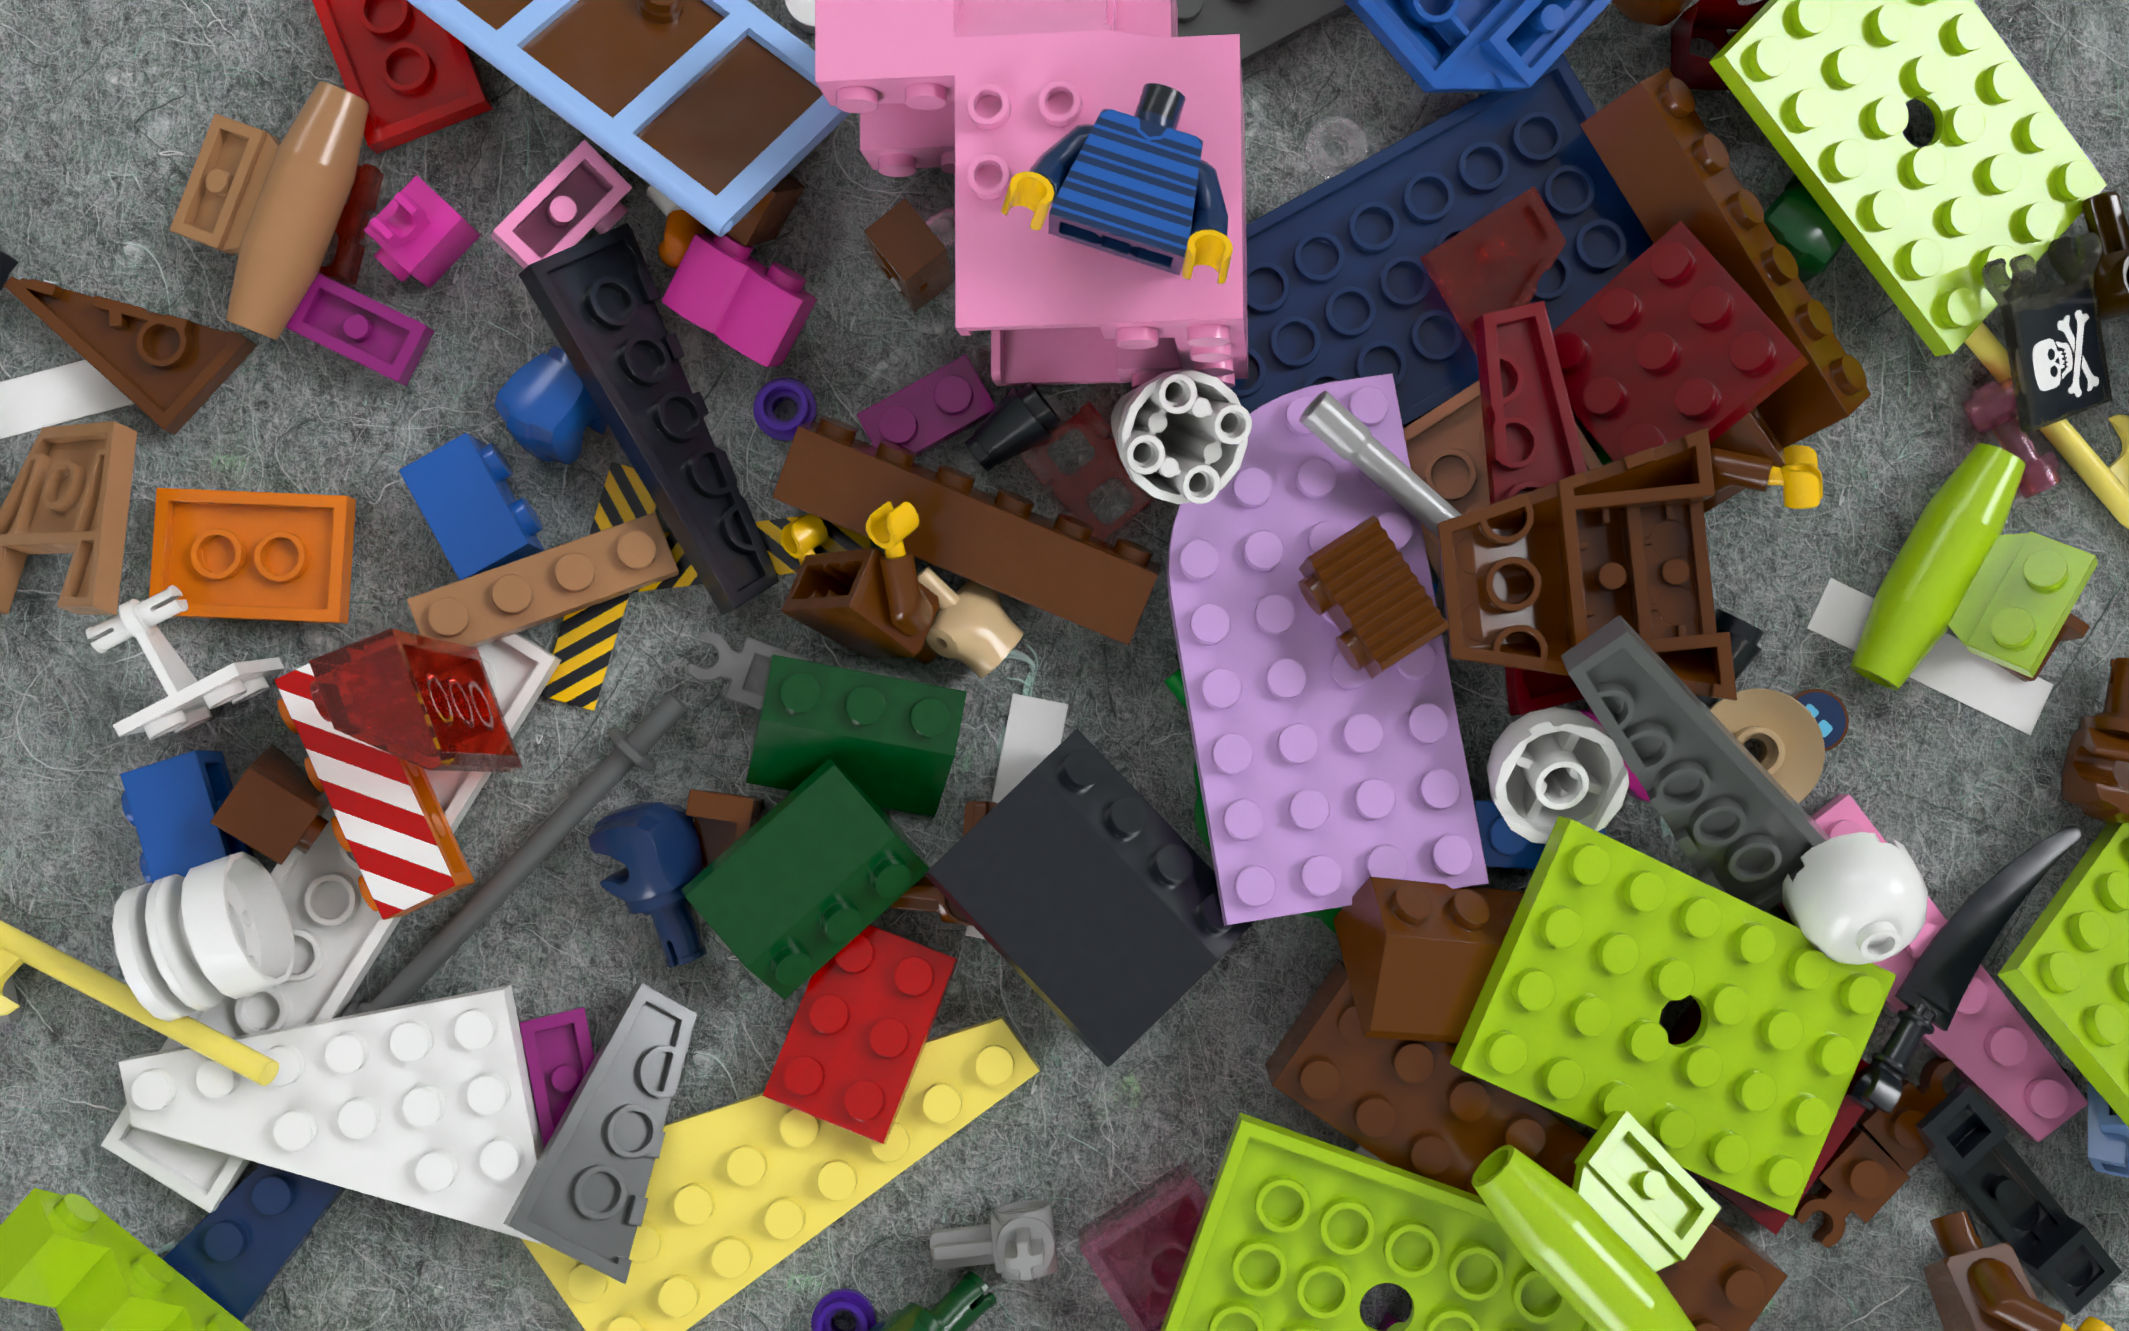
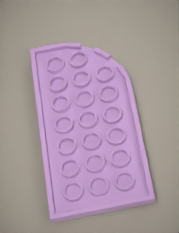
(1298, 756)

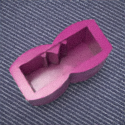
(739, 298)

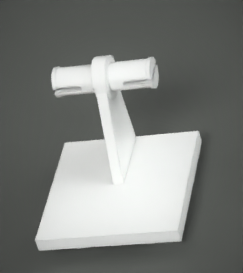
(187, 697)

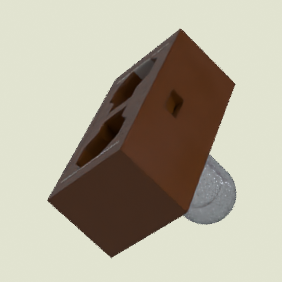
(914, 251)

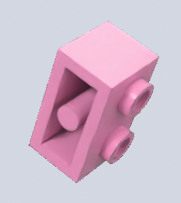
(564, 207)

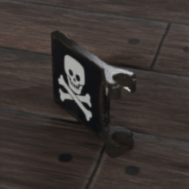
(2053, 335)

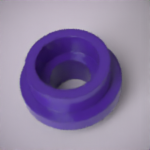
(776, 392)
(841, 1300)

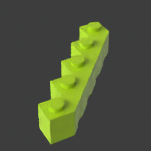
(96, 1273)

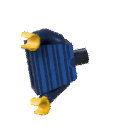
(1132, 189)

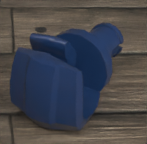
(660, 859)

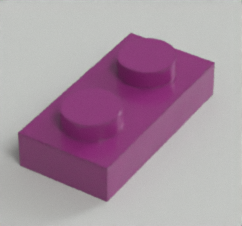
(361, 329)
(930, 409)
(557, 1059)

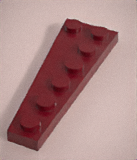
(1527, 444)

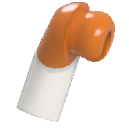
(678, 230)

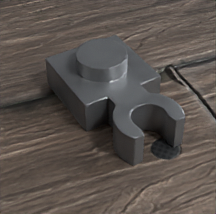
(744, 670)

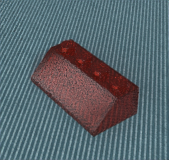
(416, 702)

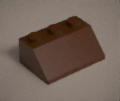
(1420, 954)

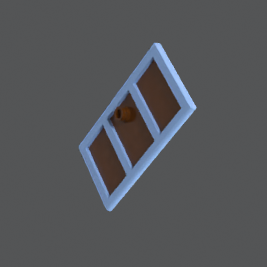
(682, 92)

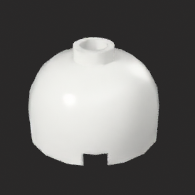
(1555, 767)
(1857, 898)

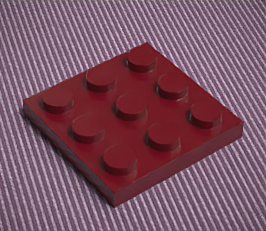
(1670, 350)

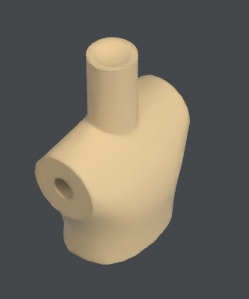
(970, 624)

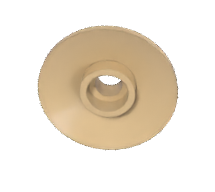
(1787, 732)

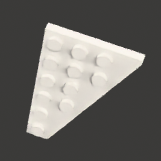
(386, 1102)

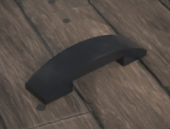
(2012, 1201)

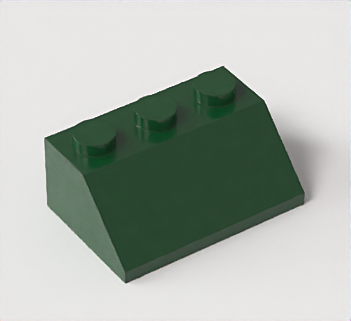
(878, 729)
(806, 879)

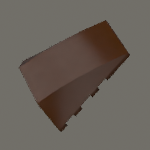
(1577, 553)

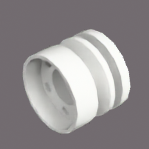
(203, 937)

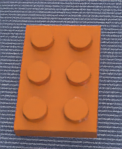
(255, 554)

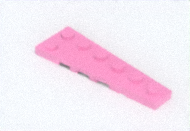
(1987, 1034)

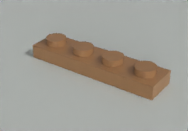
(546, 584)

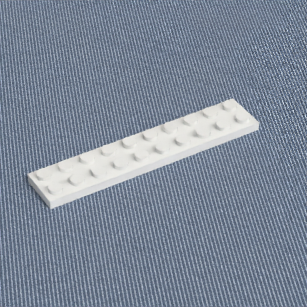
(332, 936)

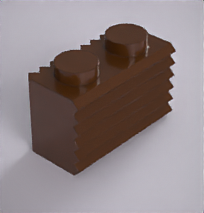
(1370, 598)

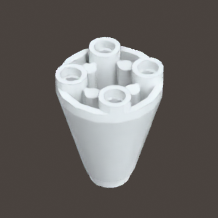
(1181, 435)

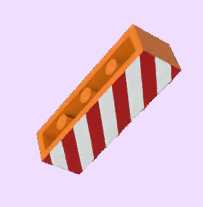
(380, 808)

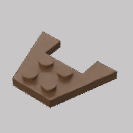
(75, 502)

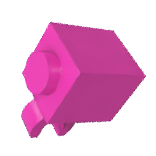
(420, 234)

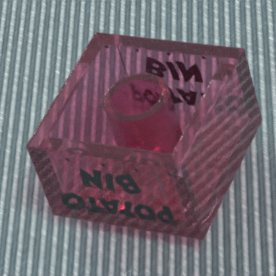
(1144, 1245)

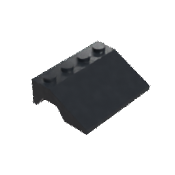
(1089, 897)

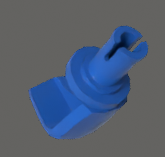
(548, 408)

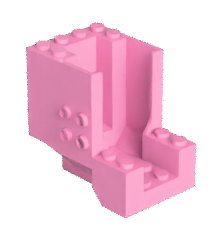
(983, 99)

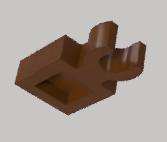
(1897, 1130)
(1853, 1182)

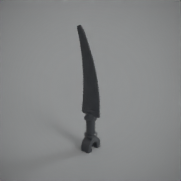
(1948, 966)

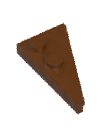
(151, 357)

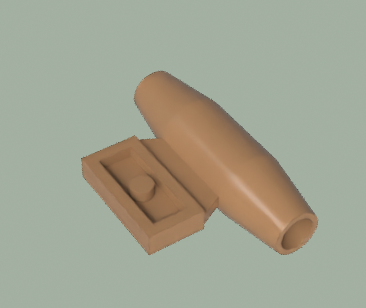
(274, 202)

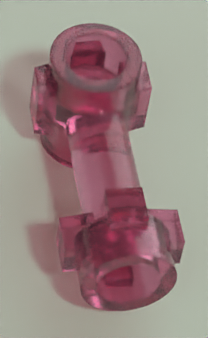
(1995, 409)

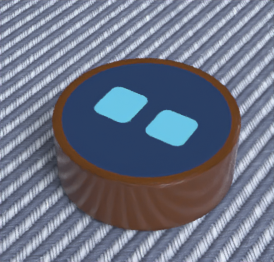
(1828, 712)

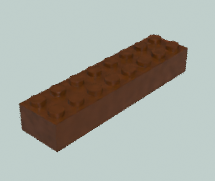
(1443, 1122)

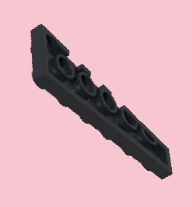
(607, 323)

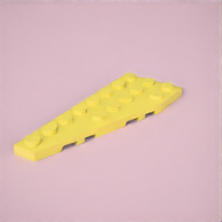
(764, 1179)

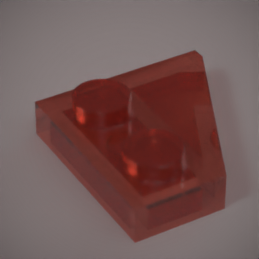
(1495, 260)

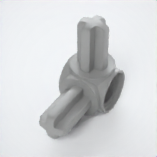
(1016, 1241)

